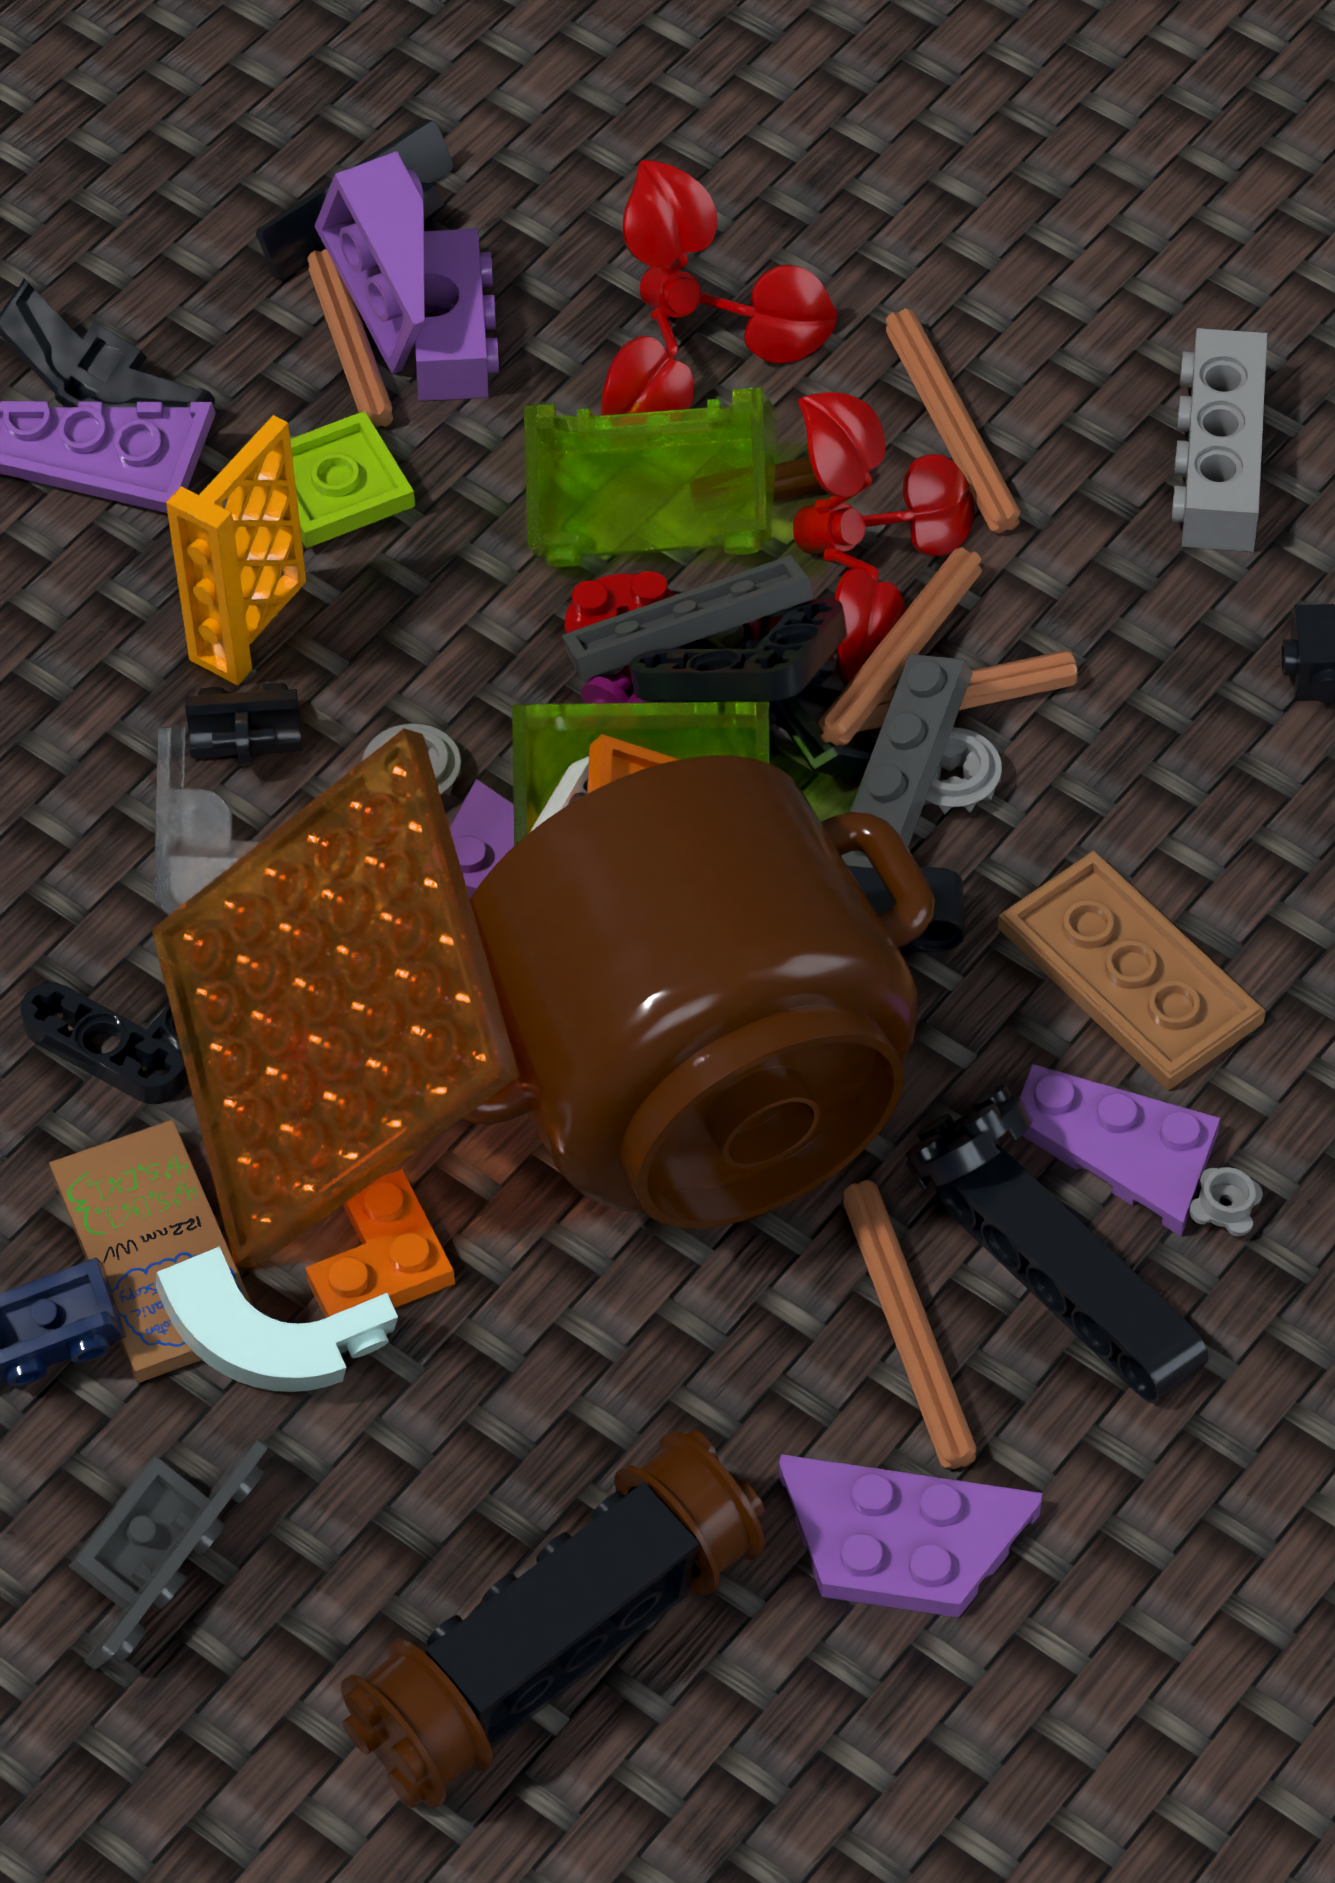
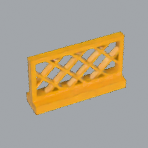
(235, 554)

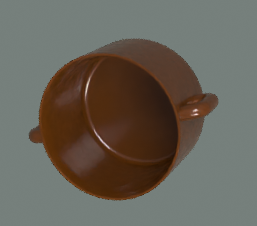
(701, 988)

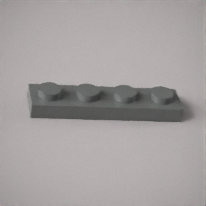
(688, 616)
(911, 745)

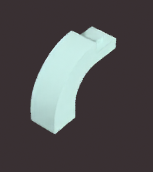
(259, 1349)

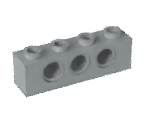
(1223, 440)

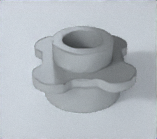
(1232, 1186)

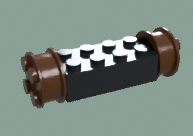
(541, 1633)

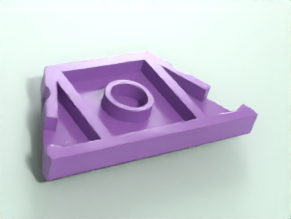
(901, 1533)

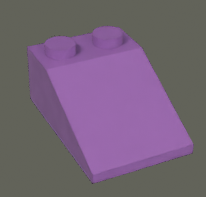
(377, 244)

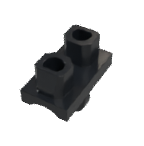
(243, 722)

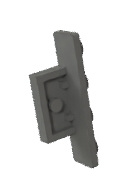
(149, 1536)

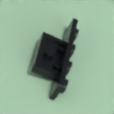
(293, 235)

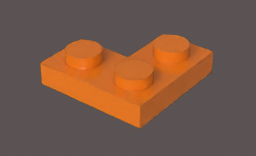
(396, 1252)

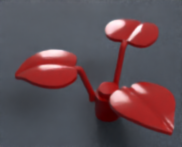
(661, 223)
(843, 447)

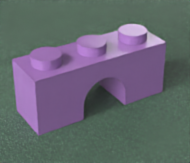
(453, 347)

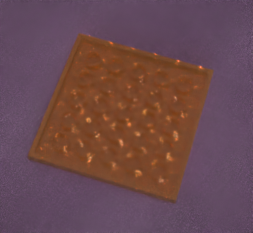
(333, 1001)

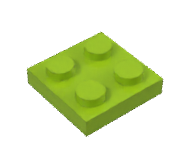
(345, 479)

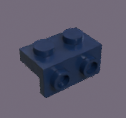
(57, 1320)

